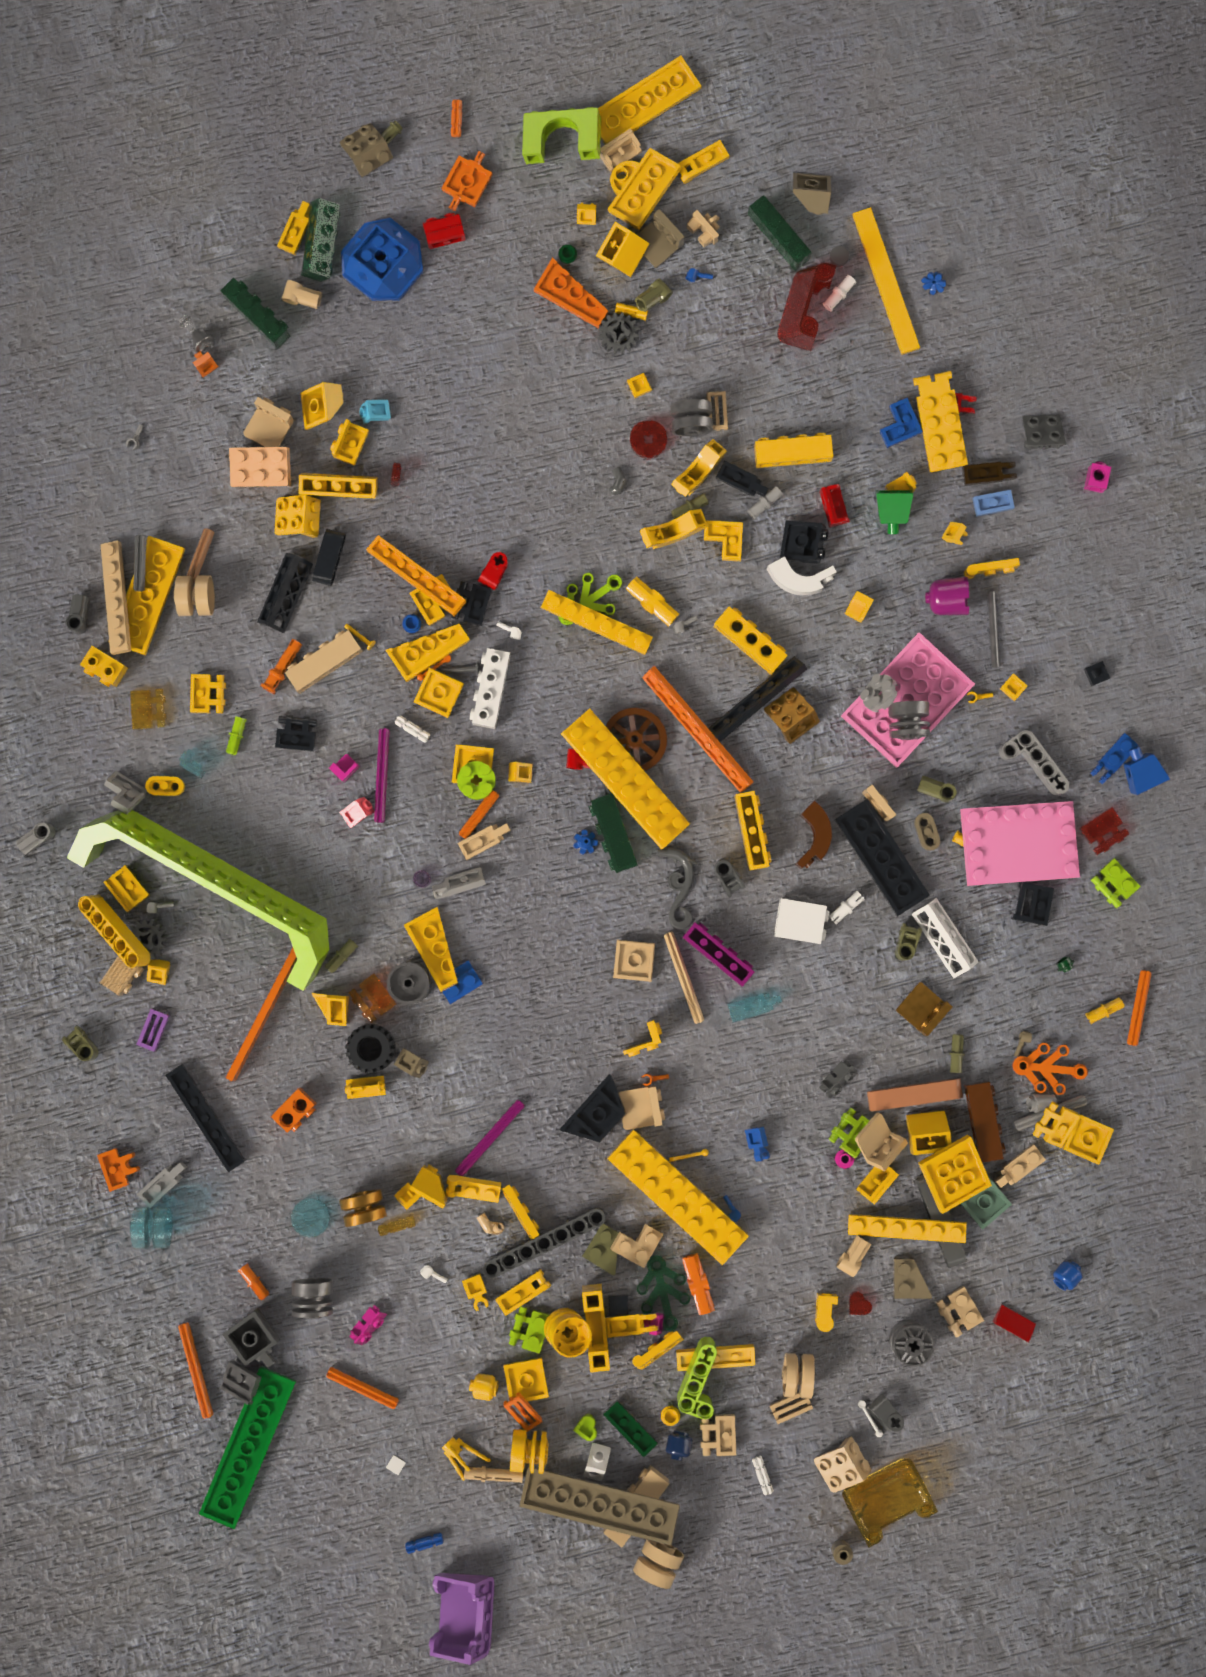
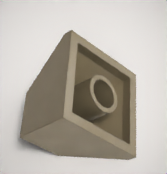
(813, 191)

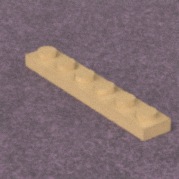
(115, 597)

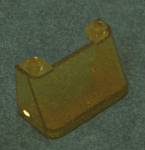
(887, 1498)

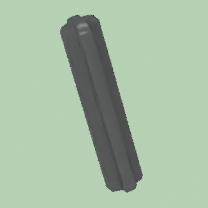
(139, 563)

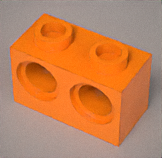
(290, 1106)

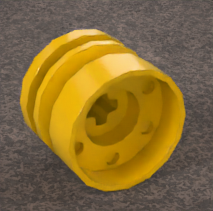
(576, 1335)
(528, 1451)

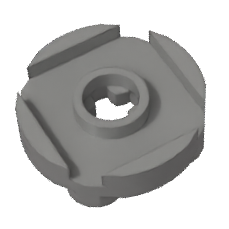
(878, 684)

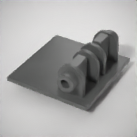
(1043, 431)

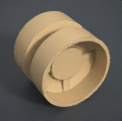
(188, 595)
(658, 1563)

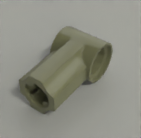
(656, 293)
(934, 788)

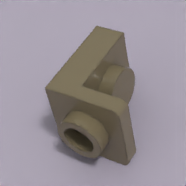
(411, 1063)

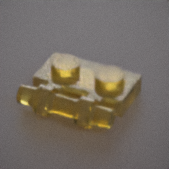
(142, 709)

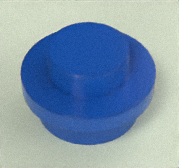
(411, 623)

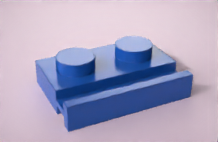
(467, 982)

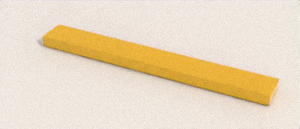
(886, 281)

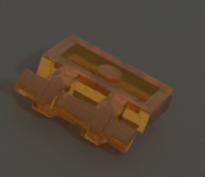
(376, 994)

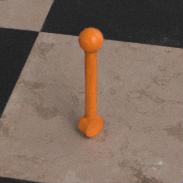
(447, 659)

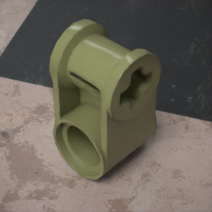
(907, 940)
(78, 1041)

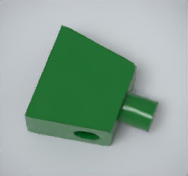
(894, 508)

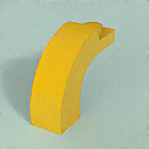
(700, 468)
(674, 530)

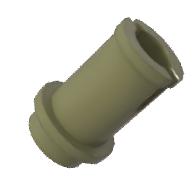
(394, 129)

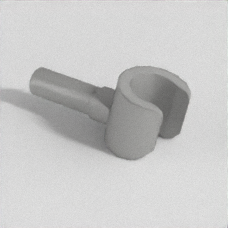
(135, 438)
(679, 626)
(152, 907)

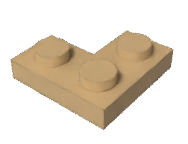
(637, 1250)

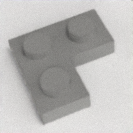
(128, 792)

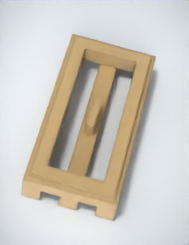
(718, 427)
(792, 1414)

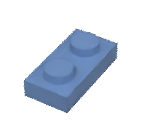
(993, 503)

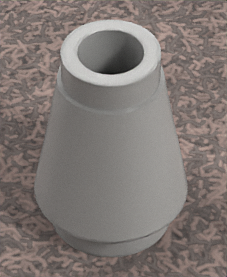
(1039, 1102)

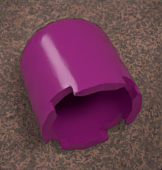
(949, 596)

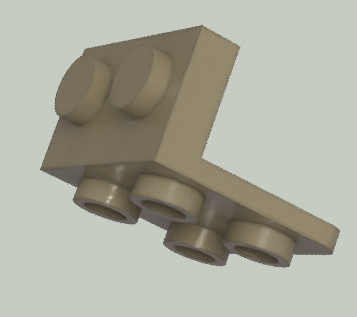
(366, 149)

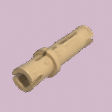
(490, 1474)

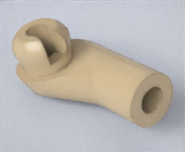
(489, 1226)

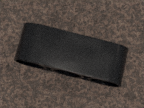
(329, 557)

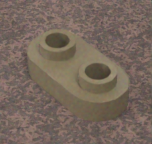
(928, 831)

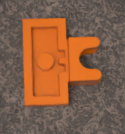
(116, 1168)

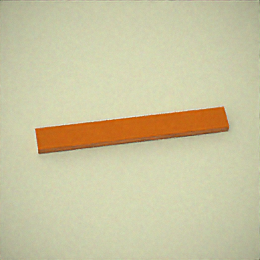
(697, 729)
(262, 1017)

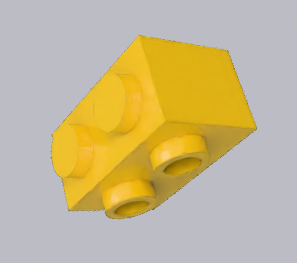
(103, 666)

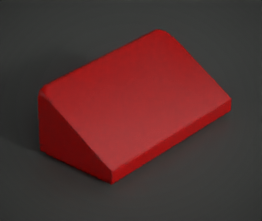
(1014, 1323)

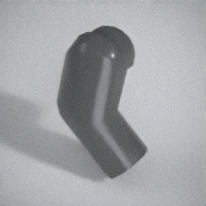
(620, 482)

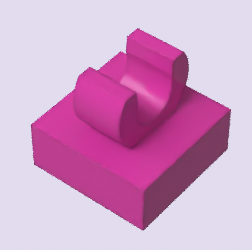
(657, 1322)

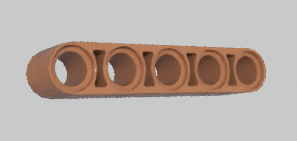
(914, 1094)

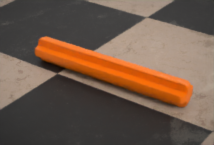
(1139, 1008)
(362, 1388)

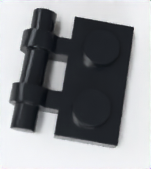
(477, 603)
(296, 739)

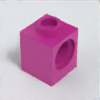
(1092, 483)

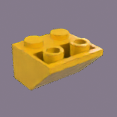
(622, 249)
(928, 1132)

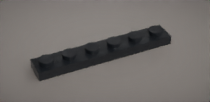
(757, 698)
(205, 1118)

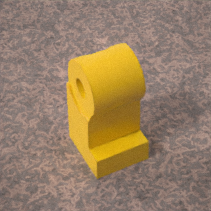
(824, 1311)

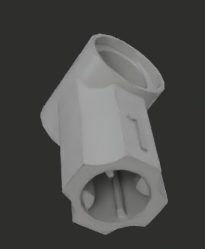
(34, 838)

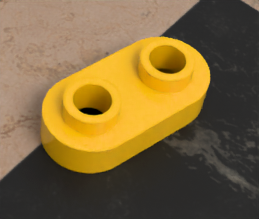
(165, 786)

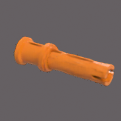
(277, 674)

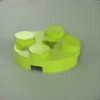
(468, 772)

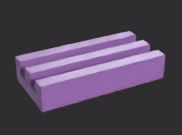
(162, 1027)

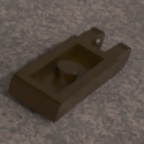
(987, 473)

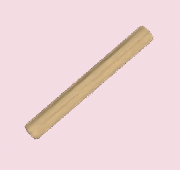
(684, 977)

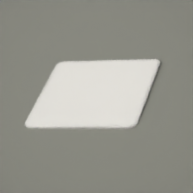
(395, 1465)

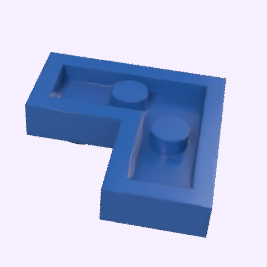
(905, 426)

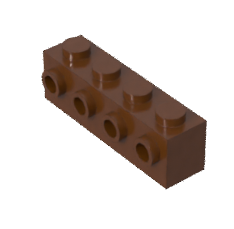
(984, 1122)

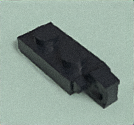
(741, 479)

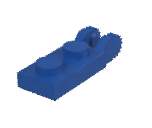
(1114, 757)

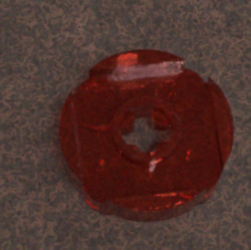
(638, 443)

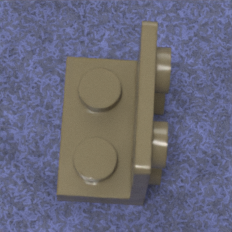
(663, 239)

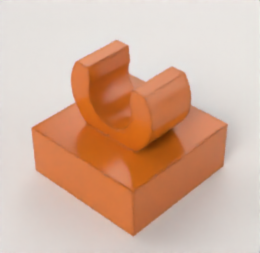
(204, 363)

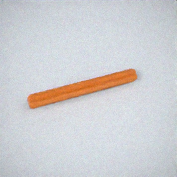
(195, 1370)

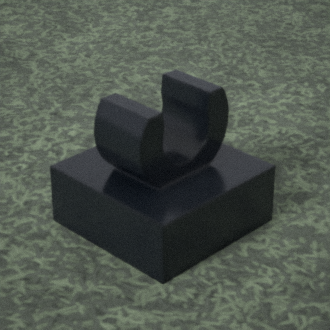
(1097, 673)

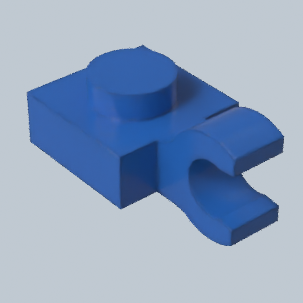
(757, 1140)

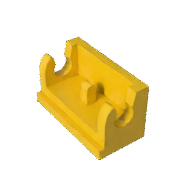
(876, 1183)

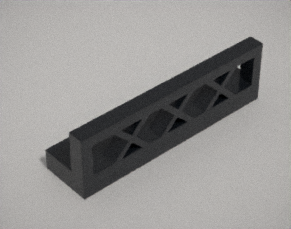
(281, 585)

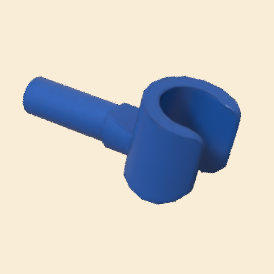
(693, 273)
(735, 1215)

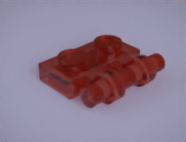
(1102, 825)

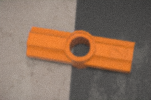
(698, 1284)

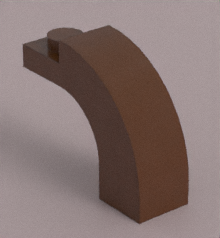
(822, 834)

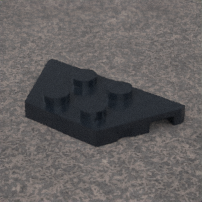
(597, 1113)

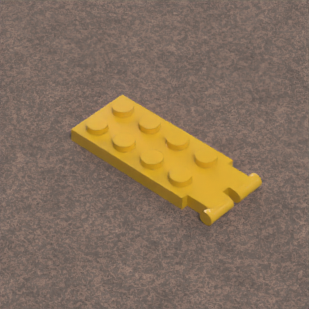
(940, 422)

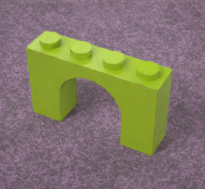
(540, 125)

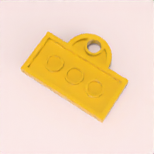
(641, 187)

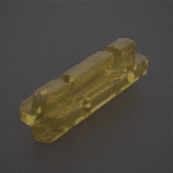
(396, 1226)

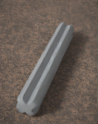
(1032, 1119)

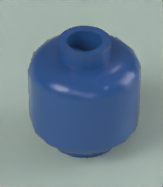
(1067, 1275)

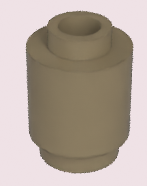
(842, 1546)

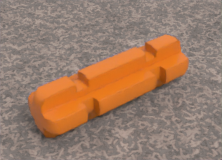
(456, 118)

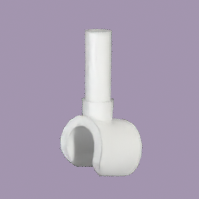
(515, 632)
(427, 1271)

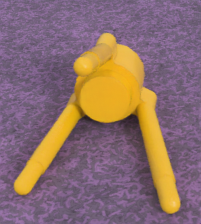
(452, 1449)

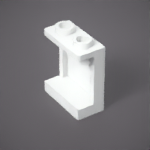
(801, 921)

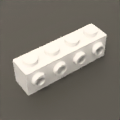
(491, 688)

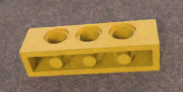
(338, 485)
(768, 663)

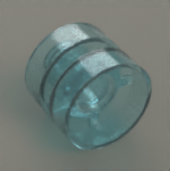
(148, 1227)

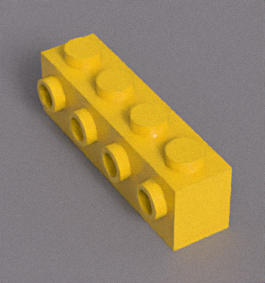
(793, 451)
(751, 829)

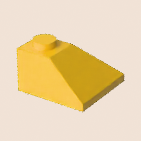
(320, 403)
(430, 1186)

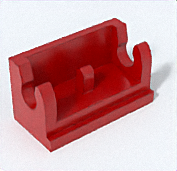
(834, 505)

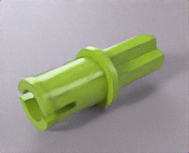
(236, 735)

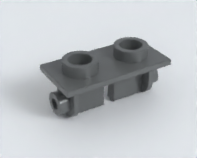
(844, 1075)

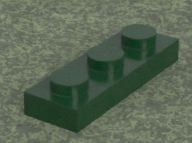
(630, 1428)

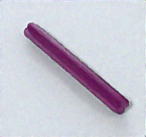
(381, 777)
(489, 1138)

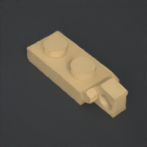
(483, 840)
(1020, 1166)

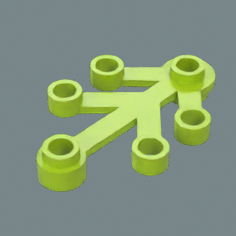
(588, 601)

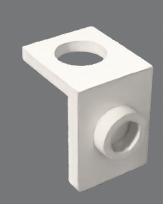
(597, 1461)

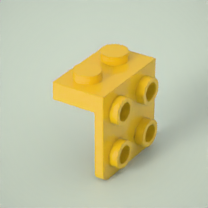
(297, 515)
(655, 1031)

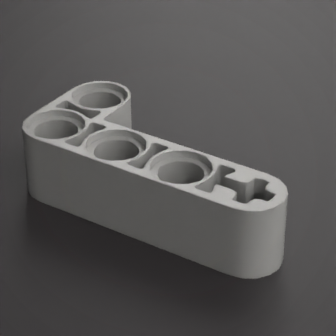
(1037, 765)

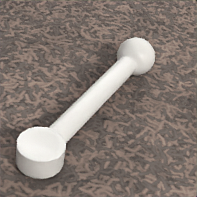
(862, 1404)

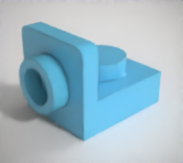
(375, 411)

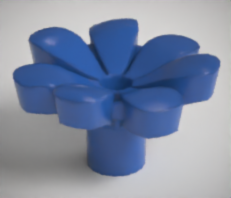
(934, 282)
(585, 846)

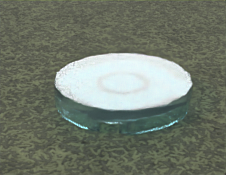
(310, 1217)

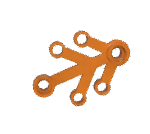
(1047, 1068)

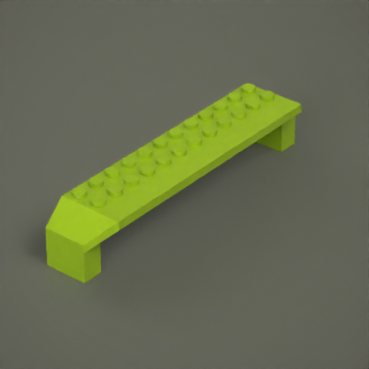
(305, 927)

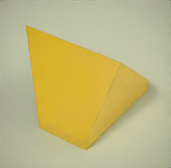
(333, 1007)

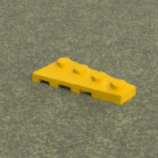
(419, 655)
(431, 943)

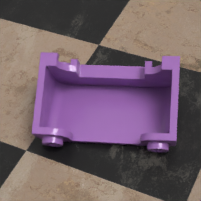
(464, 1617)

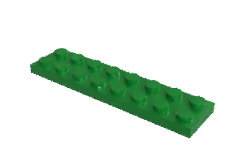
(247, 1449)

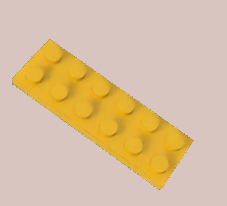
(647, 99)
(147, 606)

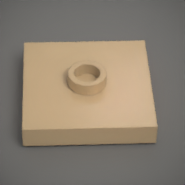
(879, 803)
(634, 960)

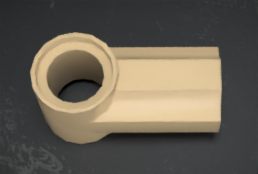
(297, 294)
(851, 1260)

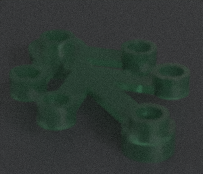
(662, 1289)

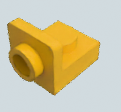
(905, 482)

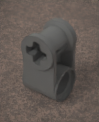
(729, 878)
(884, 1411)

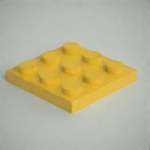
(955, 1174)

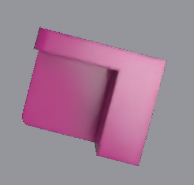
(344, 768)

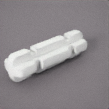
(412, 728)
(762, 1475)

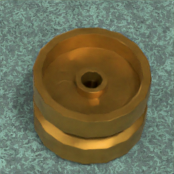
(362, 1205)

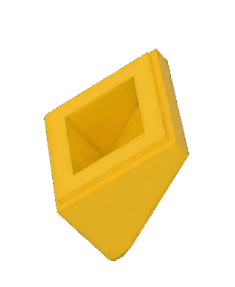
(520, 772)
(158, 971)

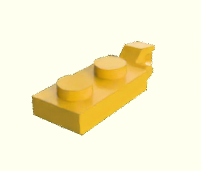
(295, 229)

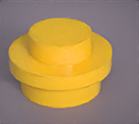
(670, 1415)

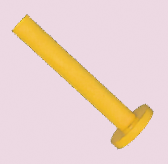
(361, 637)

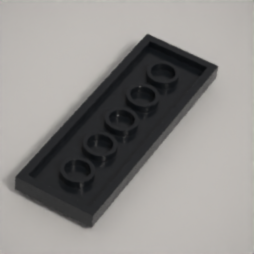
(882, 857)

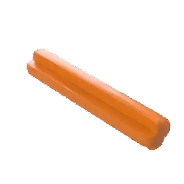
(478, 814)

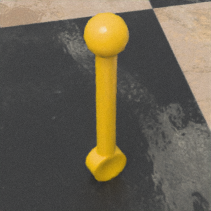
(704, 1152)

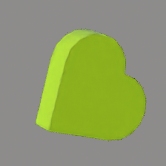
(586, 1427)

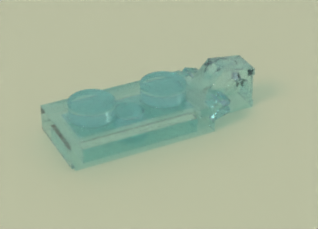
(752, 1006)

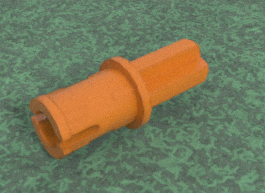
(254, 1282)

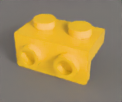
(349, 442)

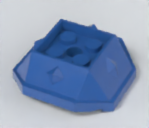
(385, 278)

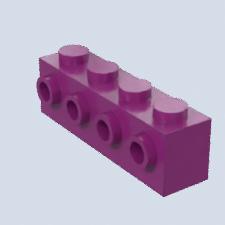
(720, 956)

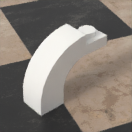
(796, 584)

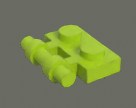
(1119, 879)
(849, 1144)
(534, 1335)

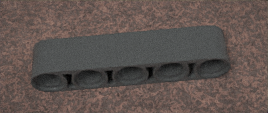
(951, 1251)

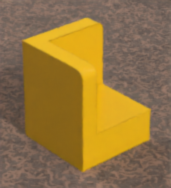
(859, 606)

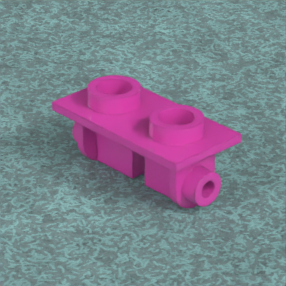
(374, 1319)

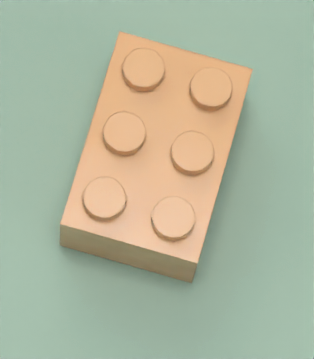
(260, 467)

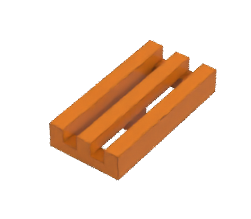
(514, 1400)

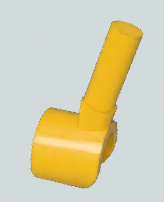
(979, 696)

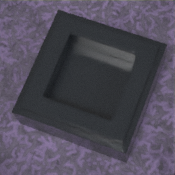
(618, 1305)

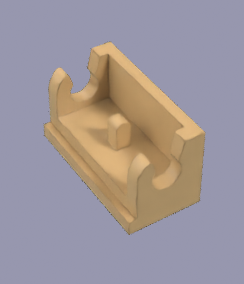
(620, 149)

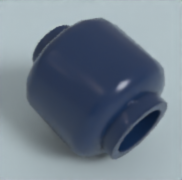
(679, 1445)

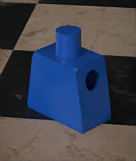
(1143, 771)

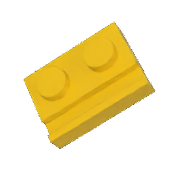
(126, 888)

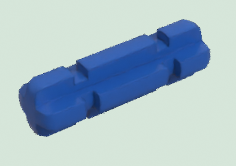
(424, 1543)

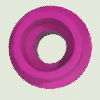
(839, 1155)

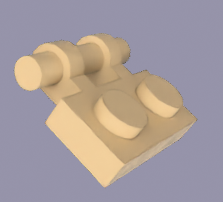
(965, 1308)
(725, 1435)

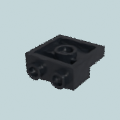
(804, 541)

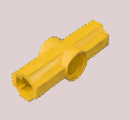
(652, 601)

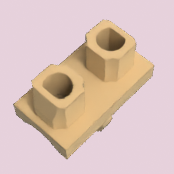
(706, 225)

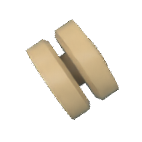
(798, 1375)

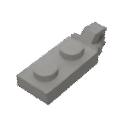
(459, 883)
(161, 1184)

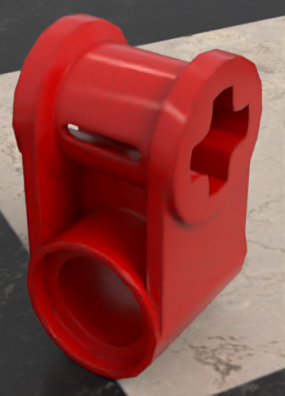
(493, 574)

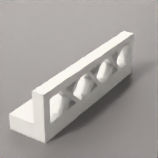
(952, 938)

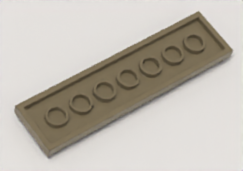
(600, 1506)

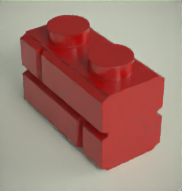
(444, 230)

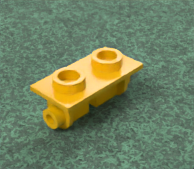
(365, 1087)

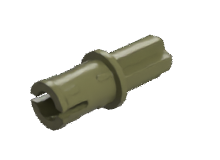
(694, 504)
(341, 956)
(957, 1053)

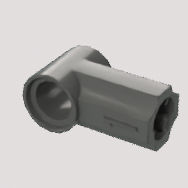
(78, 611)

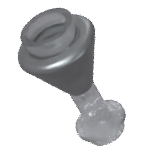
(201, 340)

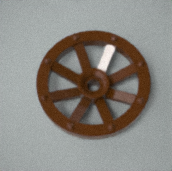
(651, 718)

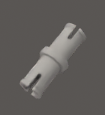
(765, 502)

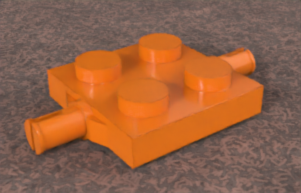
(467, 181)

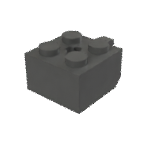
(247, 1349)

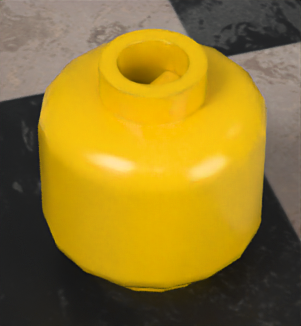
(484, 1387)

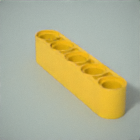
(114, 931)

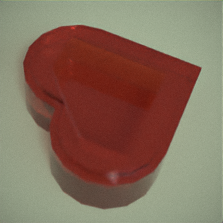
(396, 471)
(858, 1304)

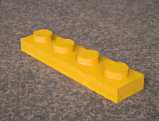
(726, 1357)

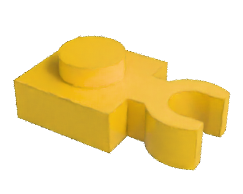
(474, 1289)

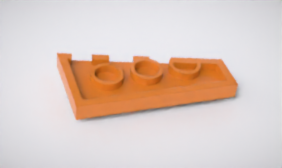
(569, 294)

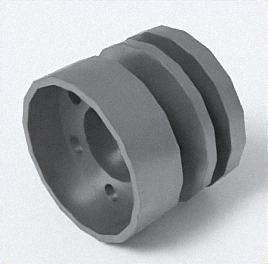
(909, 720)
(312, 1298)
(909, 1332)

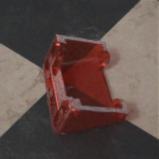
(796, 327)

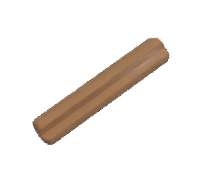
(200, 553)

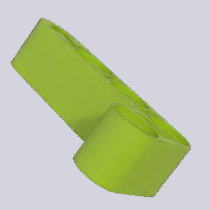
(700, 1376)

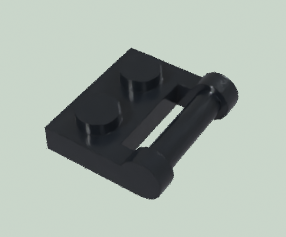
(1039, 906)

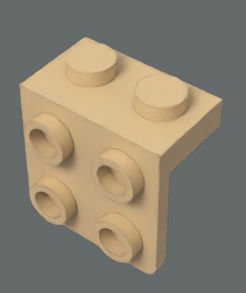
(268, 424)
(642, 1107)
(879, 1143)
(843, 1466)

